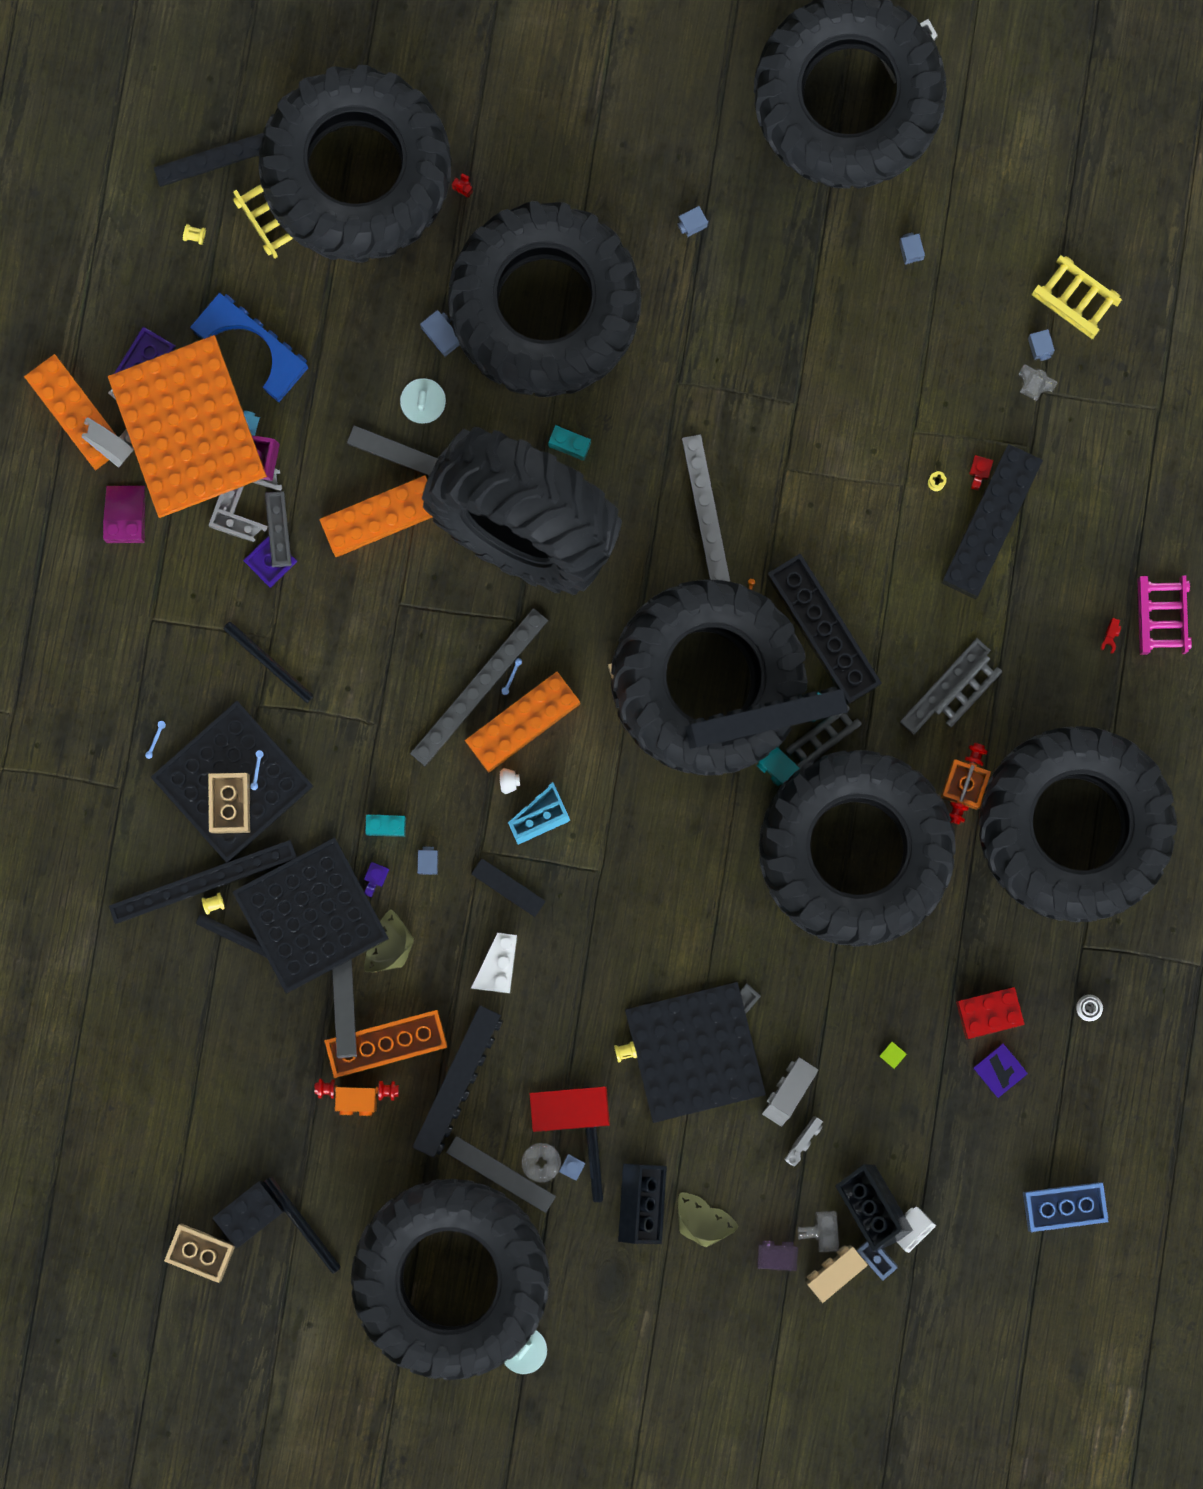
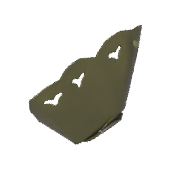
(393, 952)
(701, 1223)

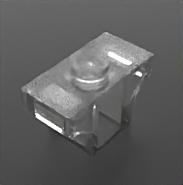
(1035, 382)

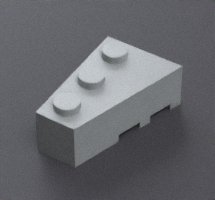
(790, 1091)

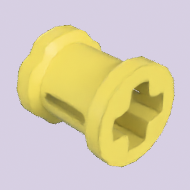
(194, 234)
(931, 483)
(213, 903)
(625, 1051)

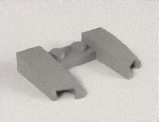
(111, 446)
(227, 522)

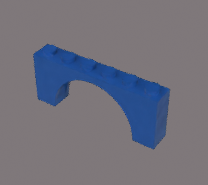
(224, 316)

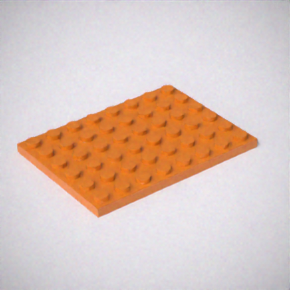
(187, 426)

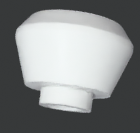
(509, 780)
(1094, 1011)

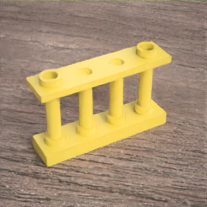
(240, 202)
(1074, 315)

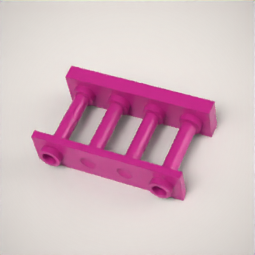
(1146, 606)

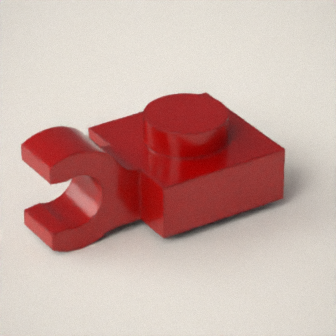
(462, 185)
(980, 470)
(1112, 631)

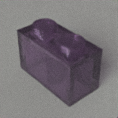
(777, 1256)

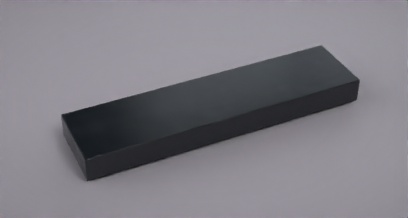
(508, 887)

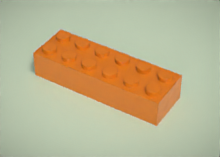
(68, 405)
(376, 517)
(522, 722)
(390, 1043)

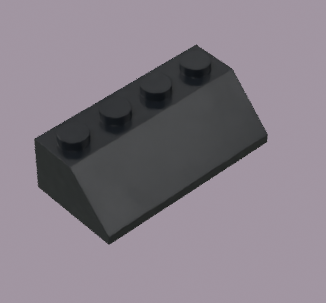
(642, 1204)
(874, 1207)

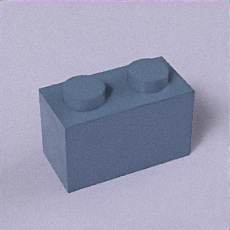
(440, 332)
(878, 1260)

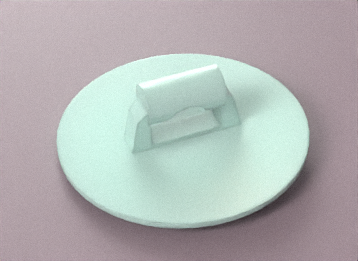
(423, 400)
(530, 1356)

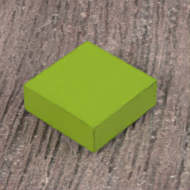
(893, 1055)

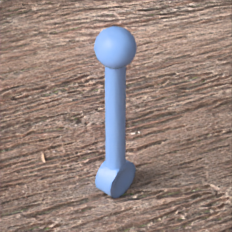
(505, 691)
(161, 725)
(259, 754)

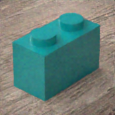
(569, 443)
(778, 766)
(385, 825)

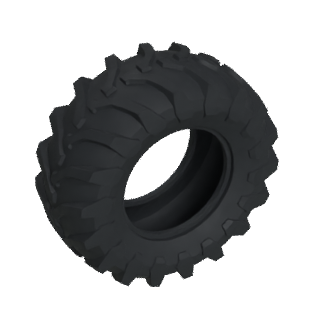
(354, 99)
(861, 157)
(529, 235)
(522, 510)
(642, 658)
(1143, 808)
(924, 832)
(383, 1302)

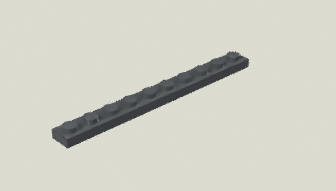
(479, 687)

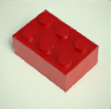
(990, 1013)

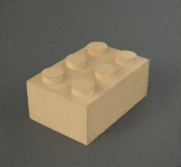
(229, 803)
(199, 1253)
(835, 1272)

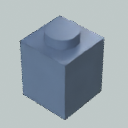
(692, 221)
(911, 248)
(1041, 345)
(428, 861)
(572, 1167)

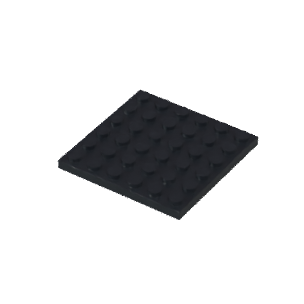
(231, 747)
(310, 915)
(695, 1052)

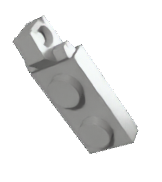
(803, 1141)

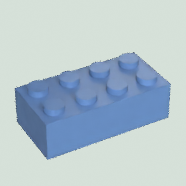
(1065, 1207)

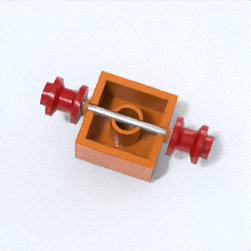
(966, 783)
(356, 1099)

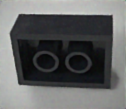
(248, 1214)

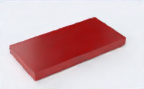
(569, 1109)

